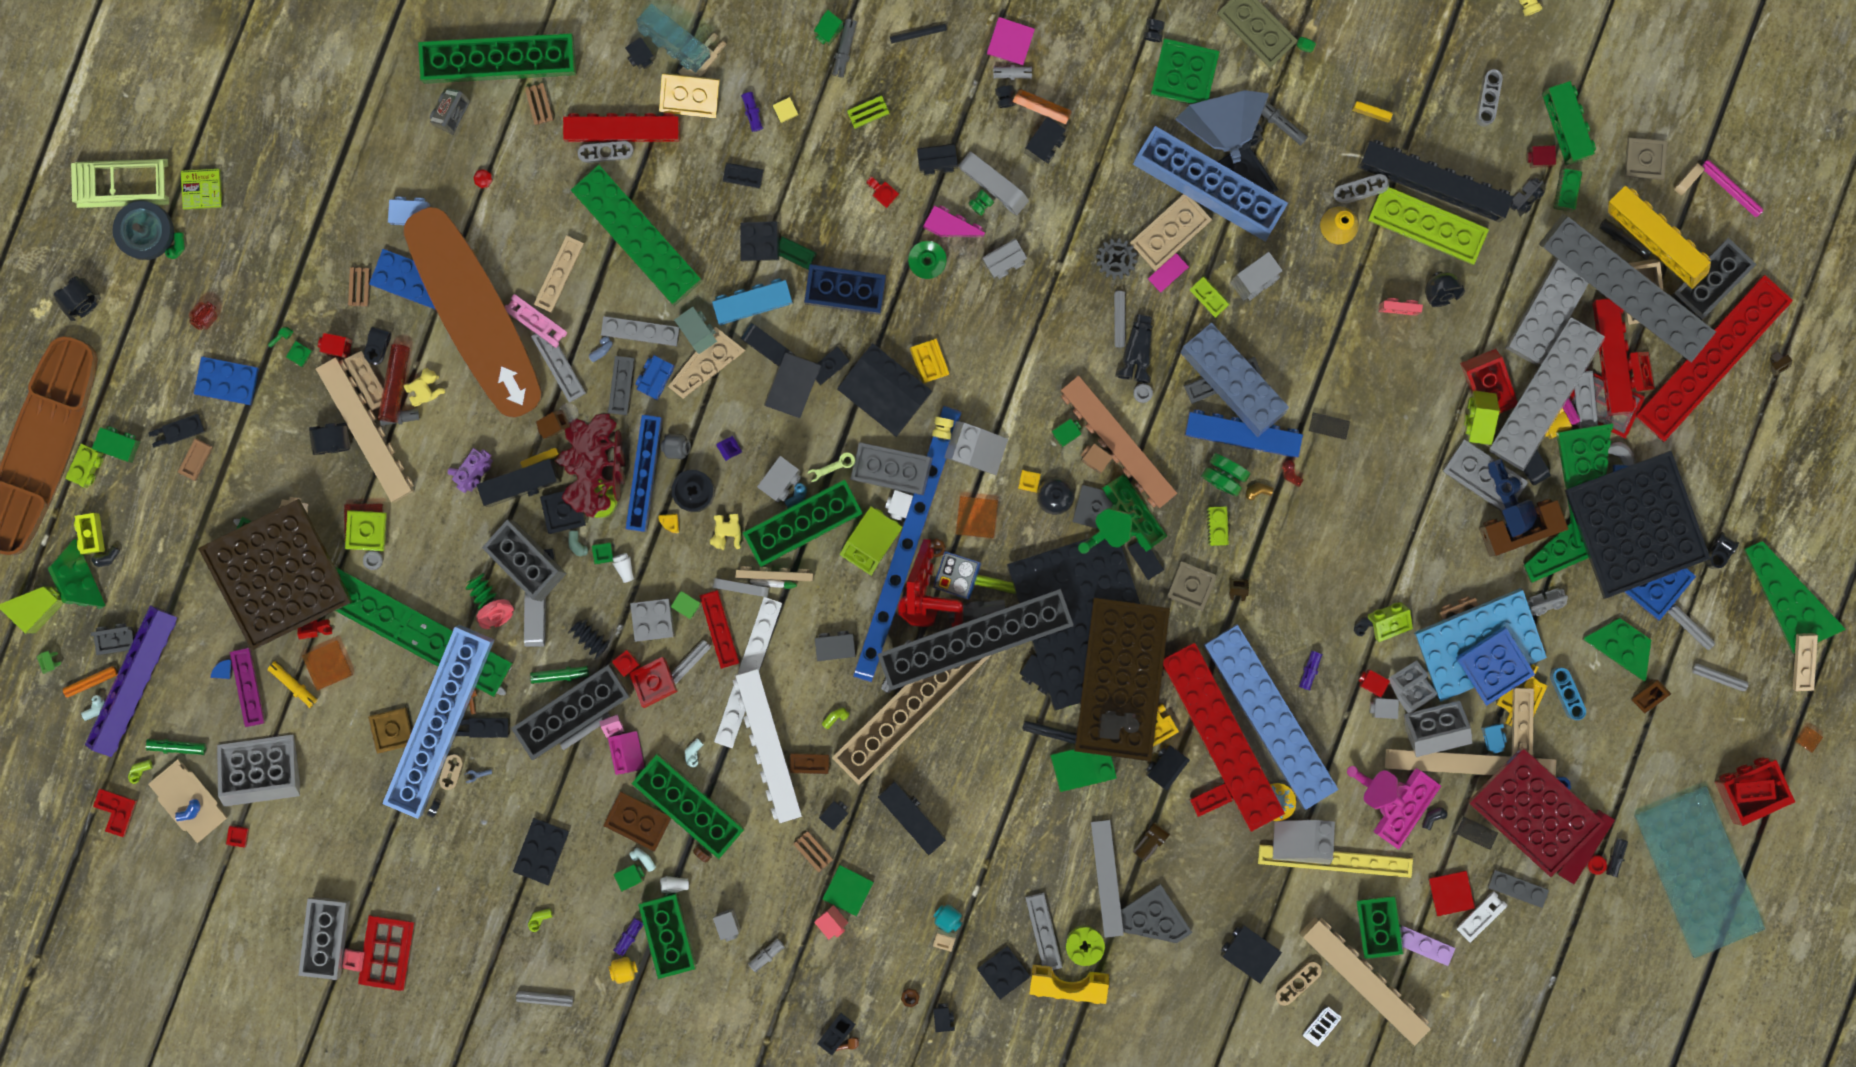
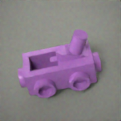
(471, 470)

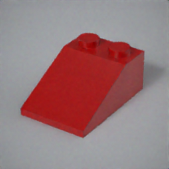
(1490, 375)

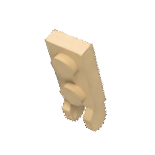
(714, 55)

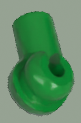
(178, 248)

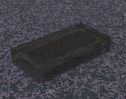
(1329, 426)

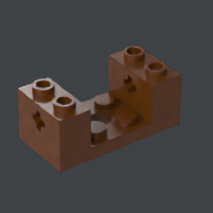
(1550, 523)

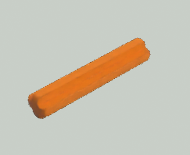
(90, 681)

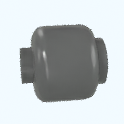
(675, 446)

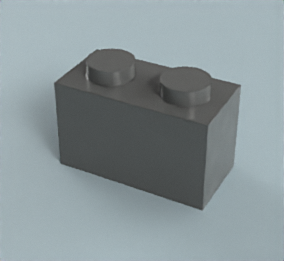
(835, 647)

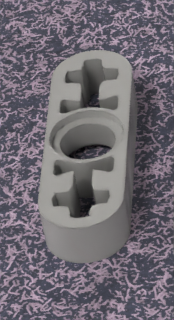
(619, 145)
(1376, 190)
(740, 587)

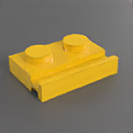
(929, 361)

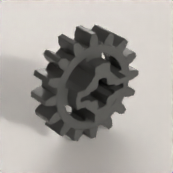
(1121, 266)

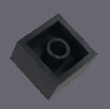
(1045, 141)

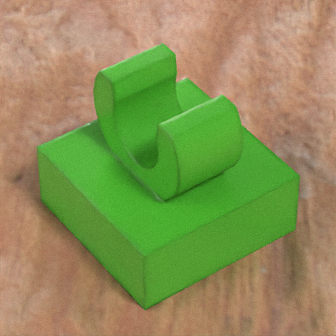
(46, 663)

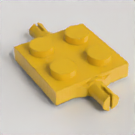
(1506, 700)

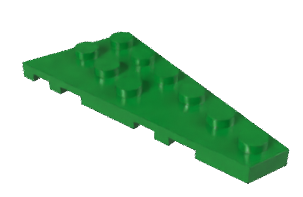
(1583, 458)
(1789, 598)

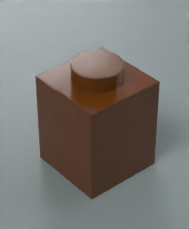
(552, 424)

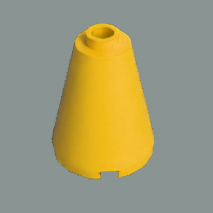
(1334, 229)

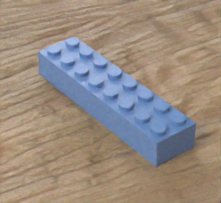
(1210, 183)

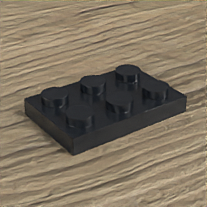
(541, 851)

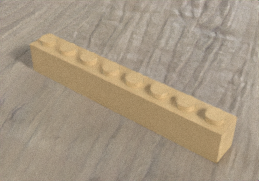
(365, 430)

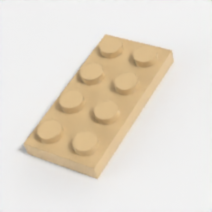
(1170, 232)

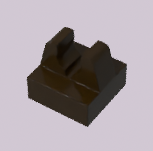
(1780, 363)
(1238, 587)

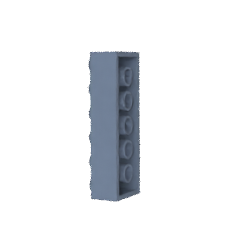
(1234, 380)

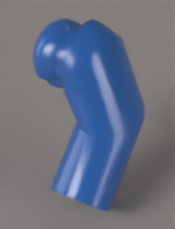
(191, 811)

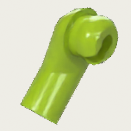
(137, 770)
(537, 918)

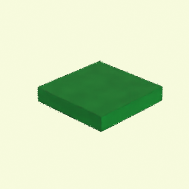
(848, 890)

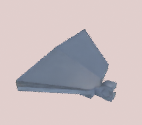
(1225, 120)

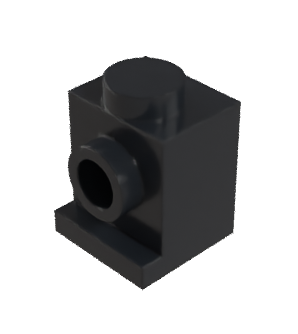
(943, 1017)

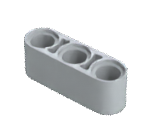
(1494, 90)
(534, 622)

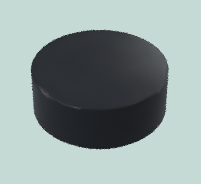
(434, 808)

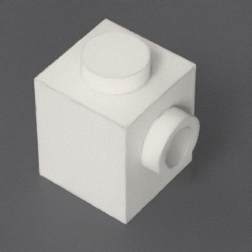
(899, 505)

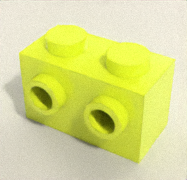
(89, 533)

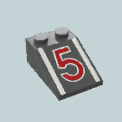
(449, 111)

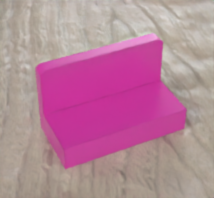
(626, 753)

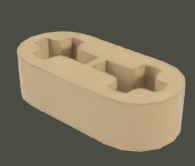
(1689, 179)
(447, 770)

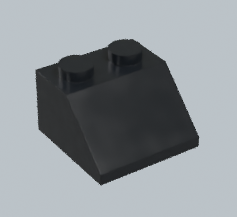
(1167, 766)

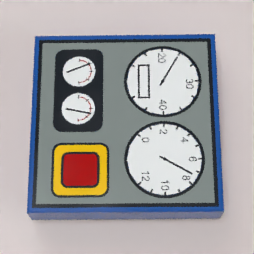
(957, 575)

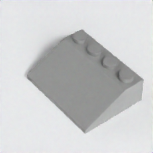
(257, 770)

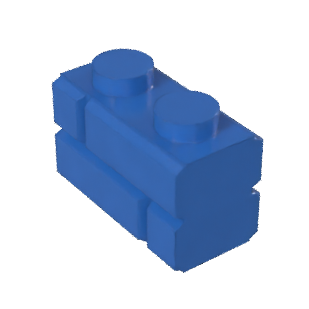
(655, 377)

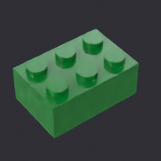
(1380, 927)

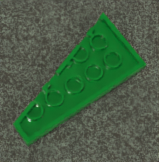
(1555, 556)

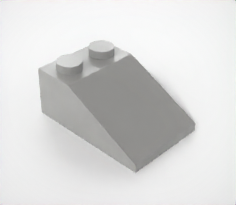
(976, 448)
(1304, 841)

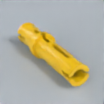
(292, 684)

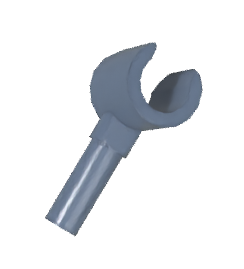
(475, 775)

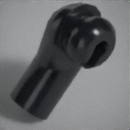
(107, 559)
(1362, 625)
(1433, 815)

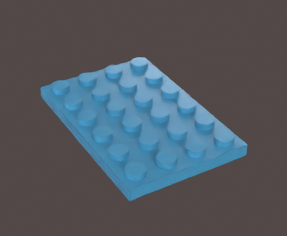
(1457, 634)

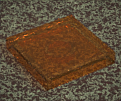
(976, 517)
(327, 665)

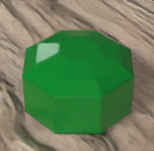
(1306, 44)

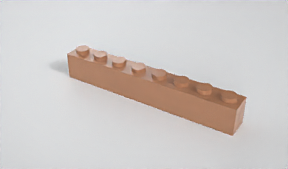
(1118, 442)

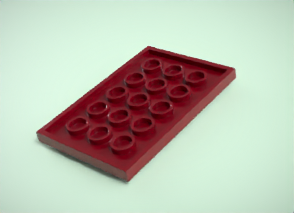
(1536, 811)

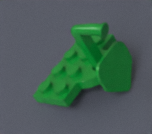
(1125, 519)

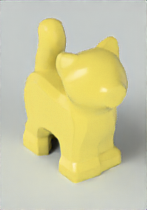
(421, 388)
(724, 529)

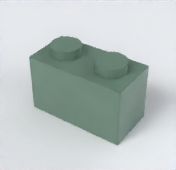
(695, 330)

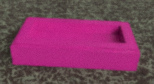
(1168, 273)

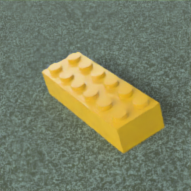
(1659, 237)

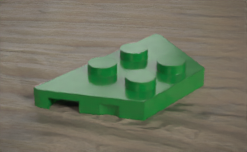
(74, 578)
(1623, 646)

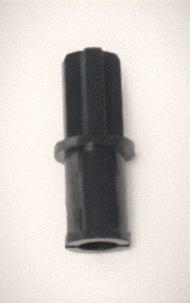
(1617, 857)

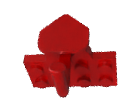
(916, 606)

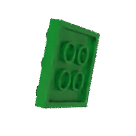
(1184, 72)

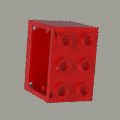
(1747, 812)

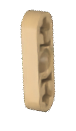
(1313, 978)

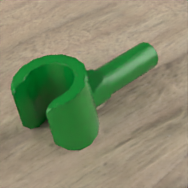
(283, 332)

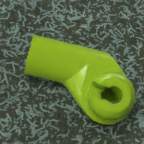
(833, 716)

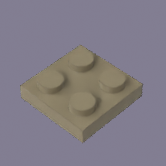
(1645, 158)
(1191, 586)

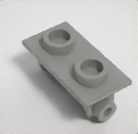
(1555, 600)

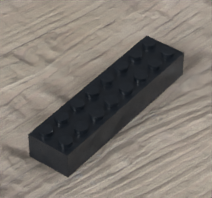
(1435, 181)

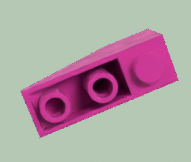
(947, 225)

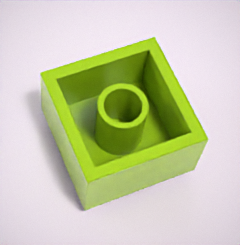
(1482, 417)

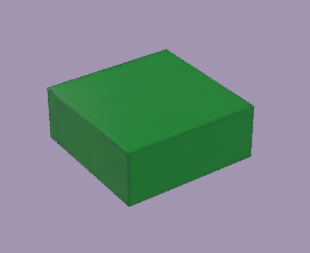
(602, 553)

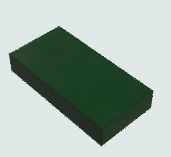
(796, 253)

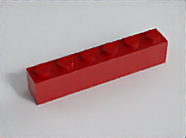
(621, 128)
(1613, 358)

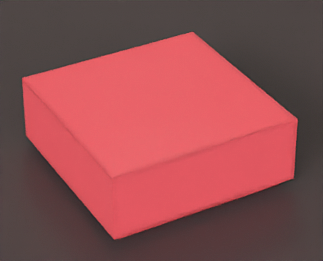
(353, 960)

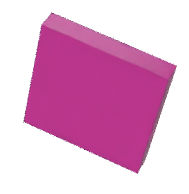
(1010, 41)

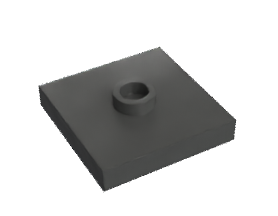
(1089, 505)

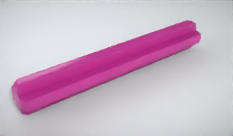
(1732, 188)

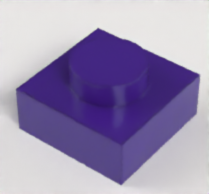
(729, 448)

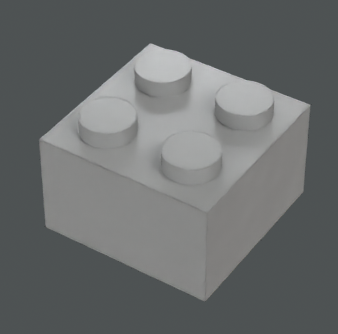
(652, 620)

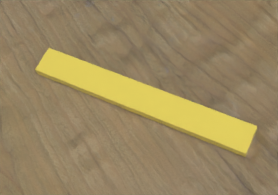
(1347, 863)

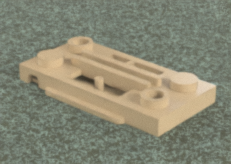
(175, 790)

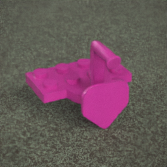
(1398, 801)

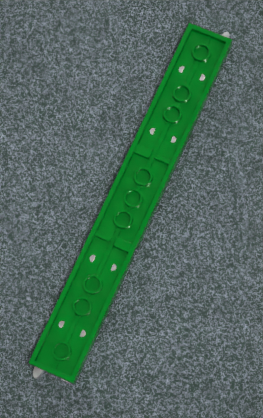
(409, 627)

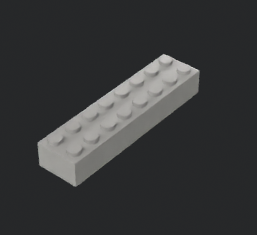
(1547, 394)

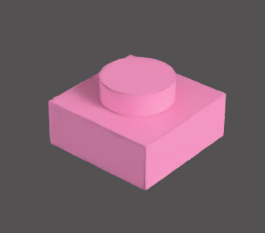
(611, 726)

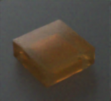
(1809, 739)

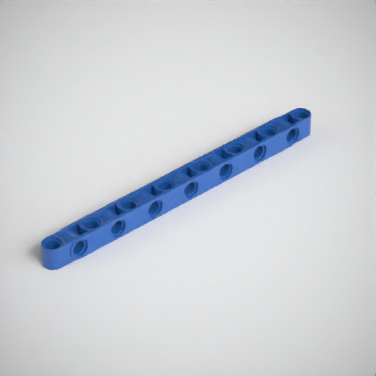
(903, 557)

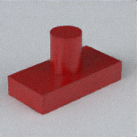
(1754, 791)

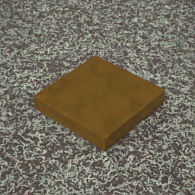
(390, 730)

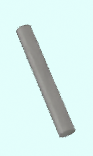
(583, 732)

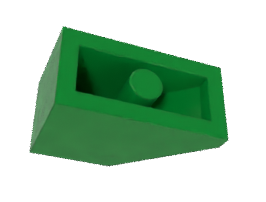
(828, 28)

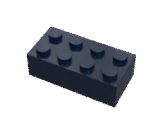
(845, 289)

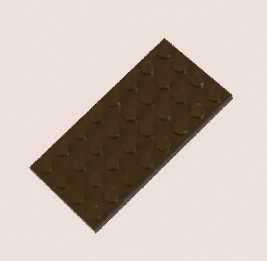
(1122, 676)

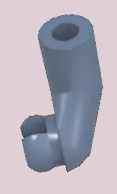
(602, 351)

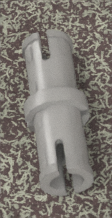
(1012, 72)
(766, 955)

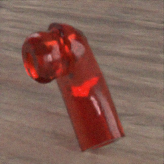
(1289, 473)

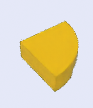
(670, 522)

